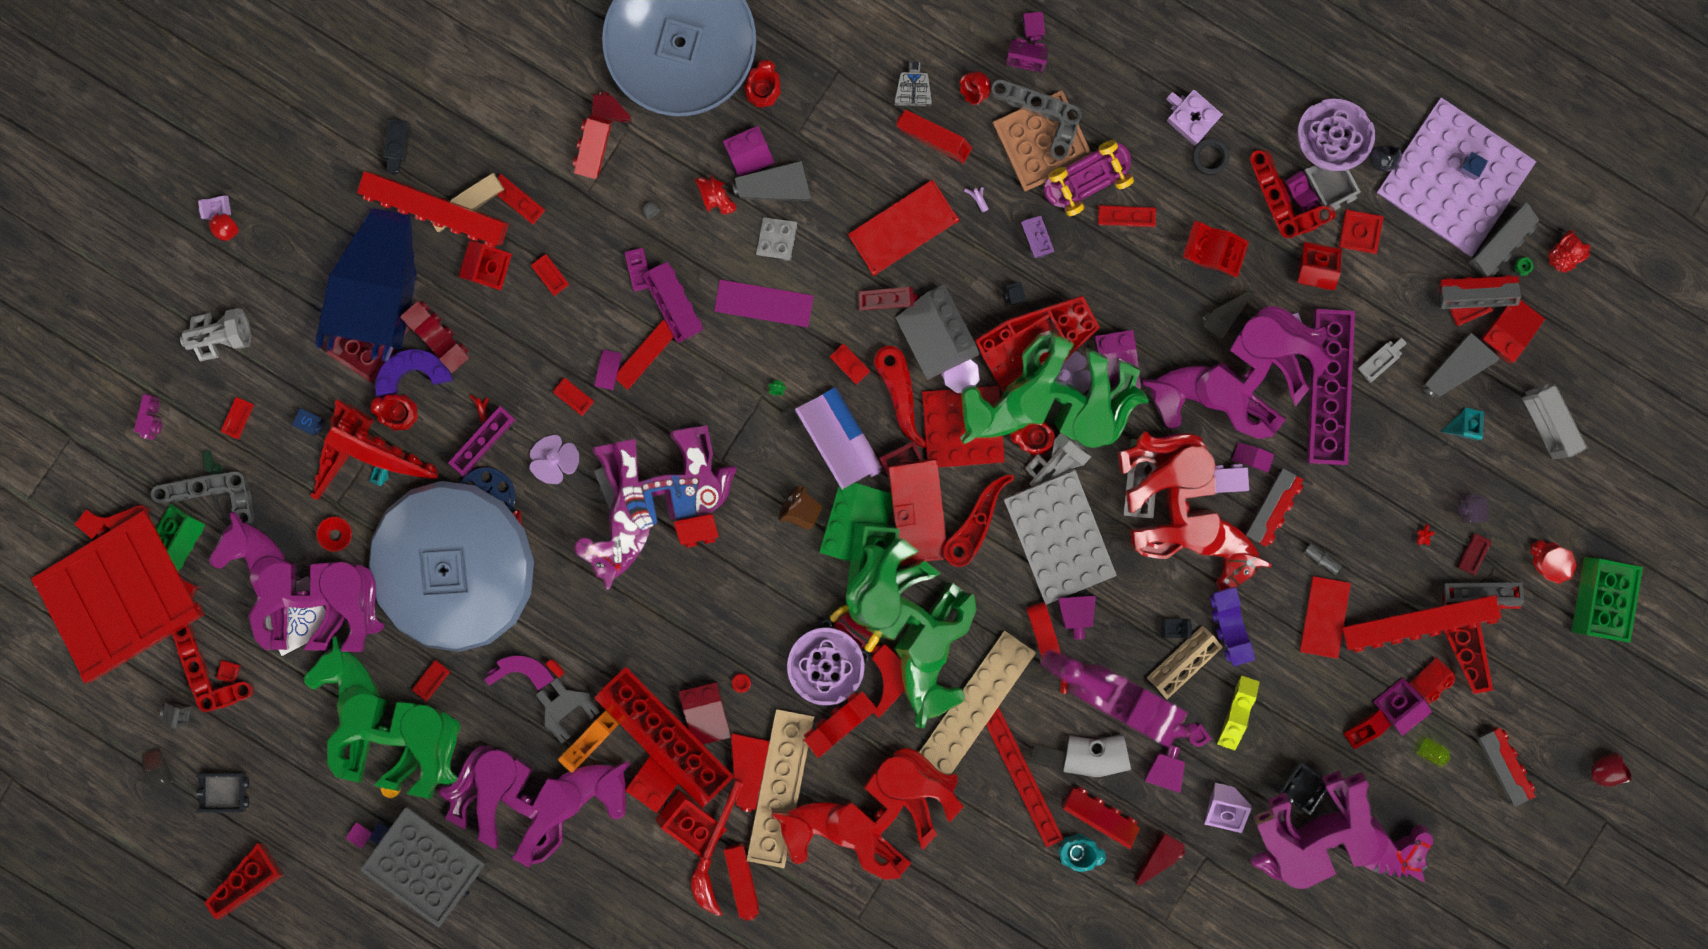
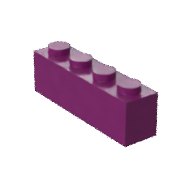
(673, 302)
(482, 441)

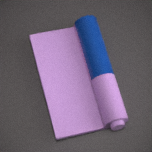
(839, 438)

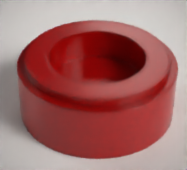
(741, 683)

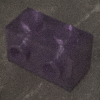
(1473, 509)

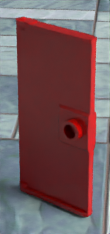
(903, 227)
(919, 508)

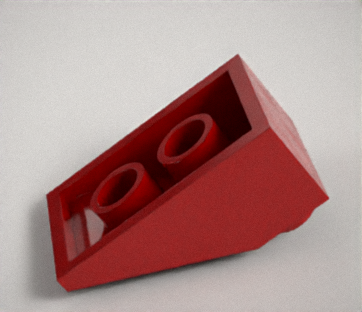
(1512, 331)
(697, 529)
(652, 785)
(688, 823)

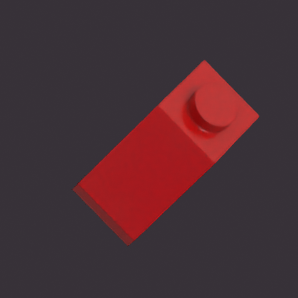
(1367, 729)

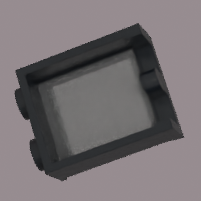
(222, 792)

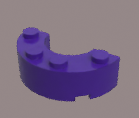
(408, 361)
(1231, 626)

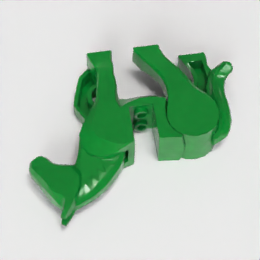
(1090, 418)
(924, 648)
(423, 730)

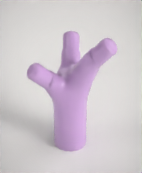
(978, 196)

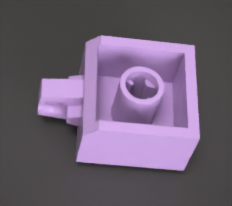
(1181, 118)

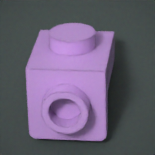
(210, 207)

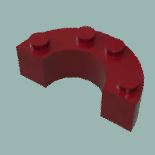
(435, 335)

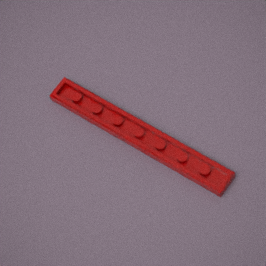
(1023, 779)

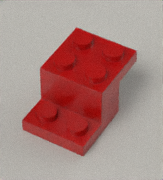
(1215, 249)

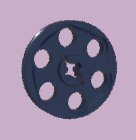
(497, 477)

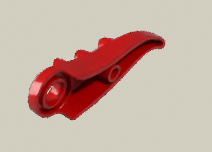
(900, 389)
(974, 530)

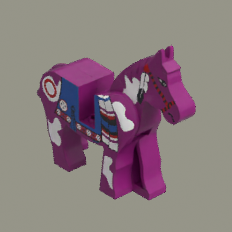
(632, 509)

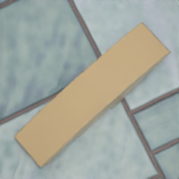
(477, 194)

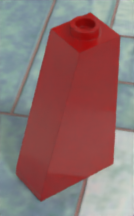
(934, 136)
(749, 765)

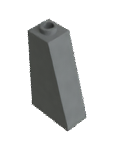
(779, 183)
(1460, 365)

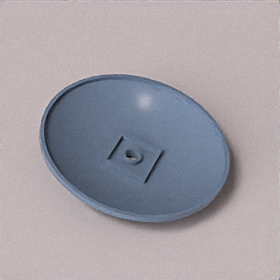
(671, 78)

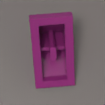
(1253, 457)

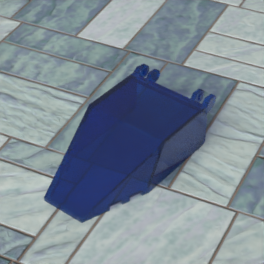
(371, 285)

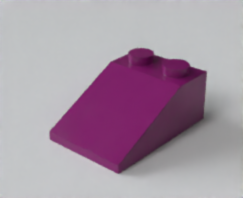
(1027, 55)
(1116, 346)

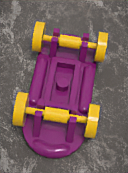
(1088, 175)

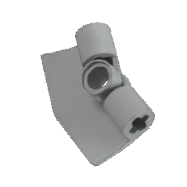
(1110, 760)

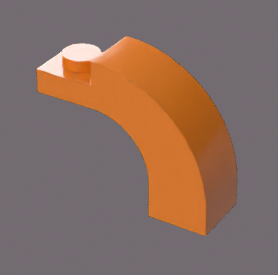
(588, 741)

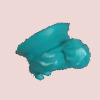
(1080, 853)

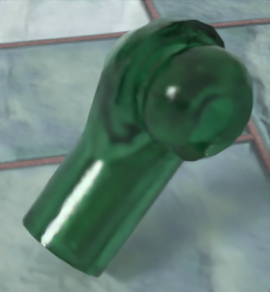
(210, 465)

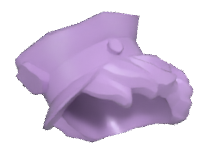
(961, 376)

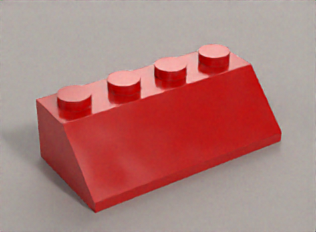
(1101, 817)

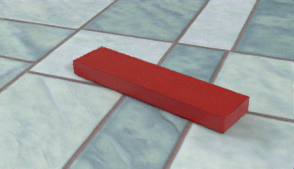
(645, 355)

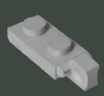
(1381, 360)

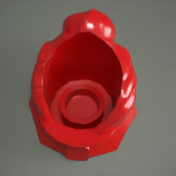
(763, 84)
(714, 195)
(395, 411)
(1035, 438)
(1553, 561)

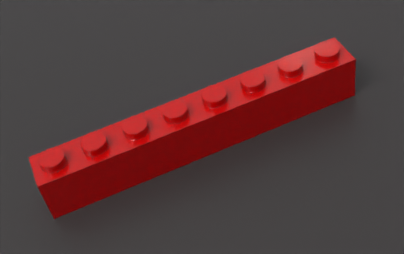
(433, 208)
(1422, 622)

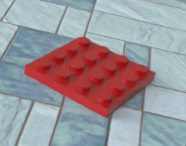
(945, 426)

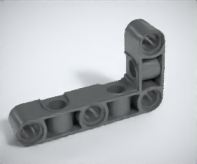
(1050, 108)
(212, 484)

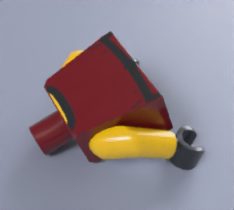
(856, 631)

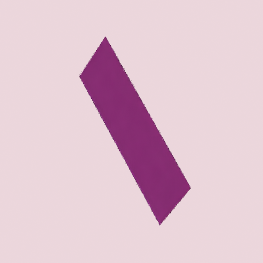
(763, 303)

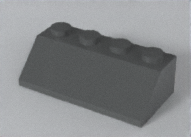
(1504, 240)

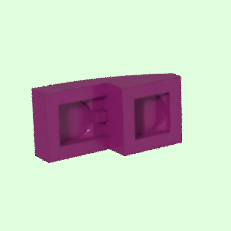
(637, 268)
(608, 369)

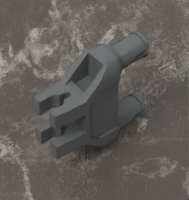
(563, 705)

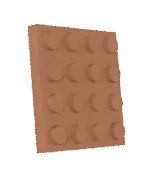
(1028, 144)

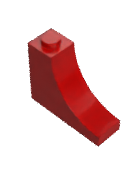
(891, 671)

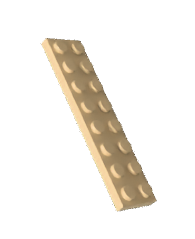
(982, 698)
(779, 786)

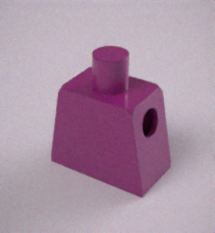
(1077, 614)
(1166, 770)

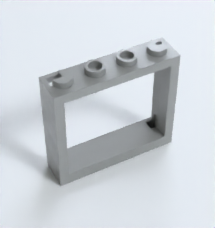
(1553, 422)

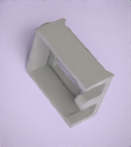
(1332, 186)

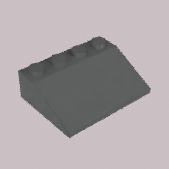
(937, 333)

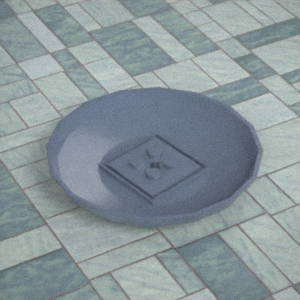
(479, 546)

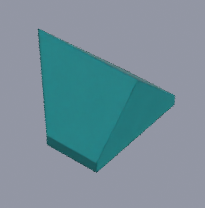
(1467, 425)

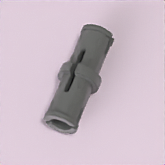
(1322, 558)

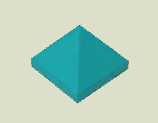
(379, 476)

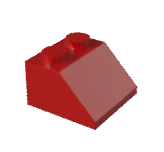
(485, 265)
(1319, 266)

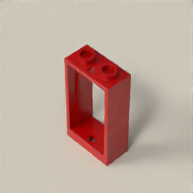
(742, 881)

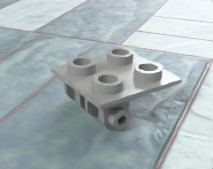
(776, 238)

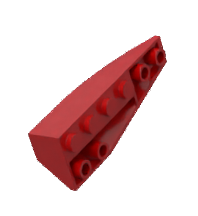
(375, 450)

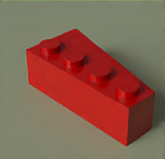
(1472, 657)
(248, 879)

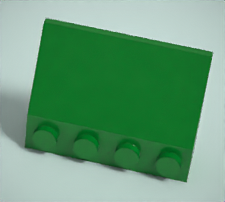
(850, 506)
(1607, 599)

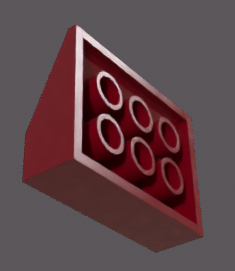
(357, 356)

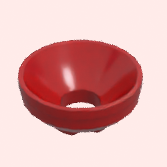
(329, 525)

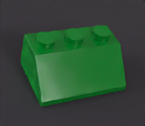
(179, 533)

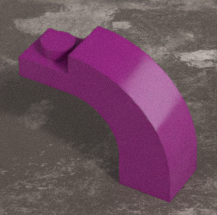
(533, 668)

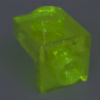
(1434, 752)

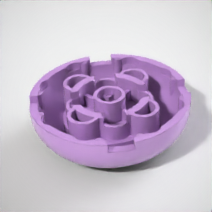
(1341, 117)
(824, 689)

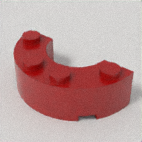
(840, 723)

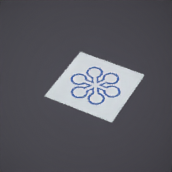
(302, 621)

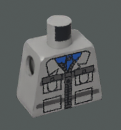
(913, 88)

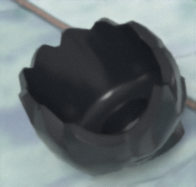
(1385, 158)

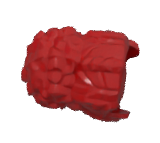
(1568, 252)

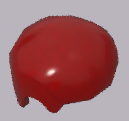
(223, 227)

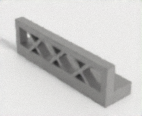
(1134, 477)

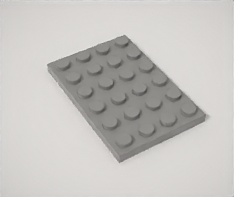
(1060, 536)

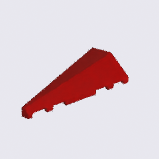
(331, 457)

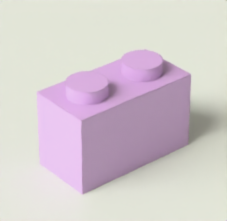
(1231, 479)

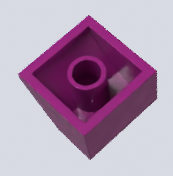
(748, 151)
(1403, 706)

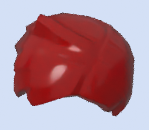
(975, 87)

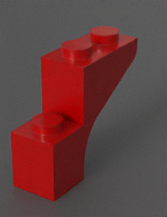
(95, 525)

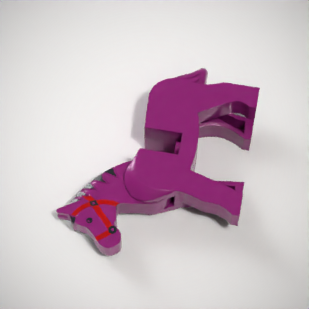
(1302, 855)

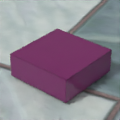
(359, 835)

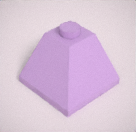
(1227, 808)

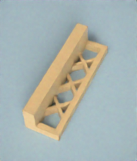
(1182, 660)

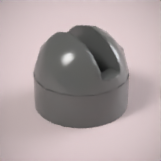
(650, 209)

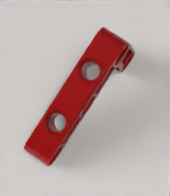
(1281, 207)
(199, 681)

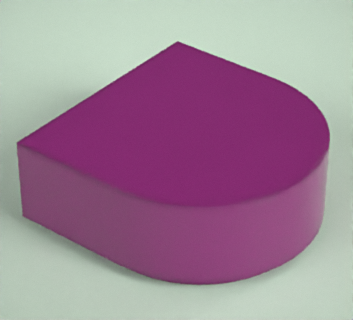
(1200, 737)

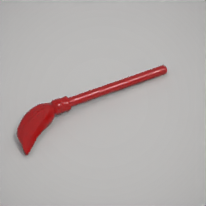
(700, 880)

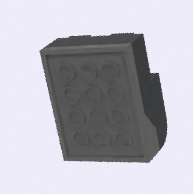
(424, 865)

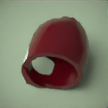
(1610, 771)

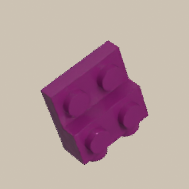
(147, 424)

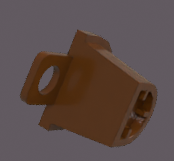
(800, 509)

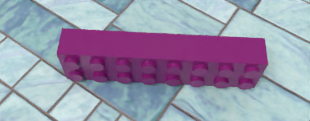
(1331, 391)

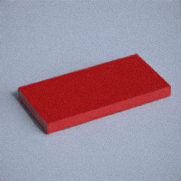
(1325, 617)

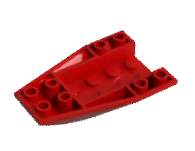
(1005, 343)

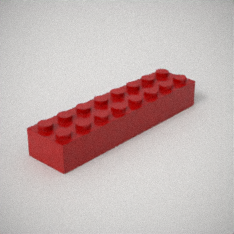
(664, 737)

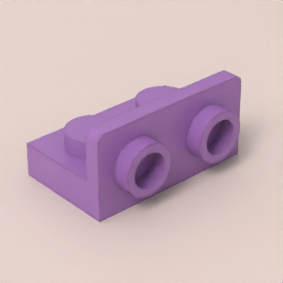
(1037, 237)

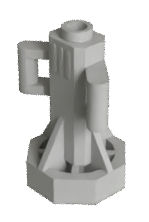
(230, 330)
(1065, 456)

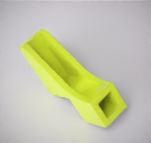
(1238, 714)

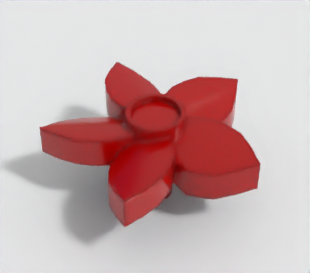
(1424, 535)

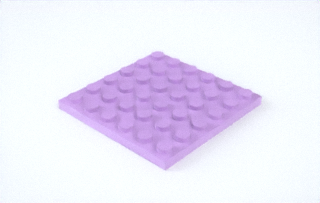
(1443, 197)

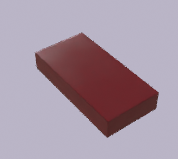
(1474, 554)

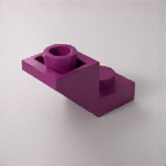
(1302, 193)

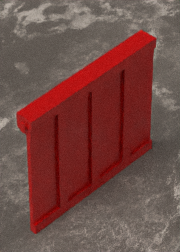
(116, 597)

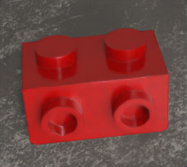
(1433, 681)

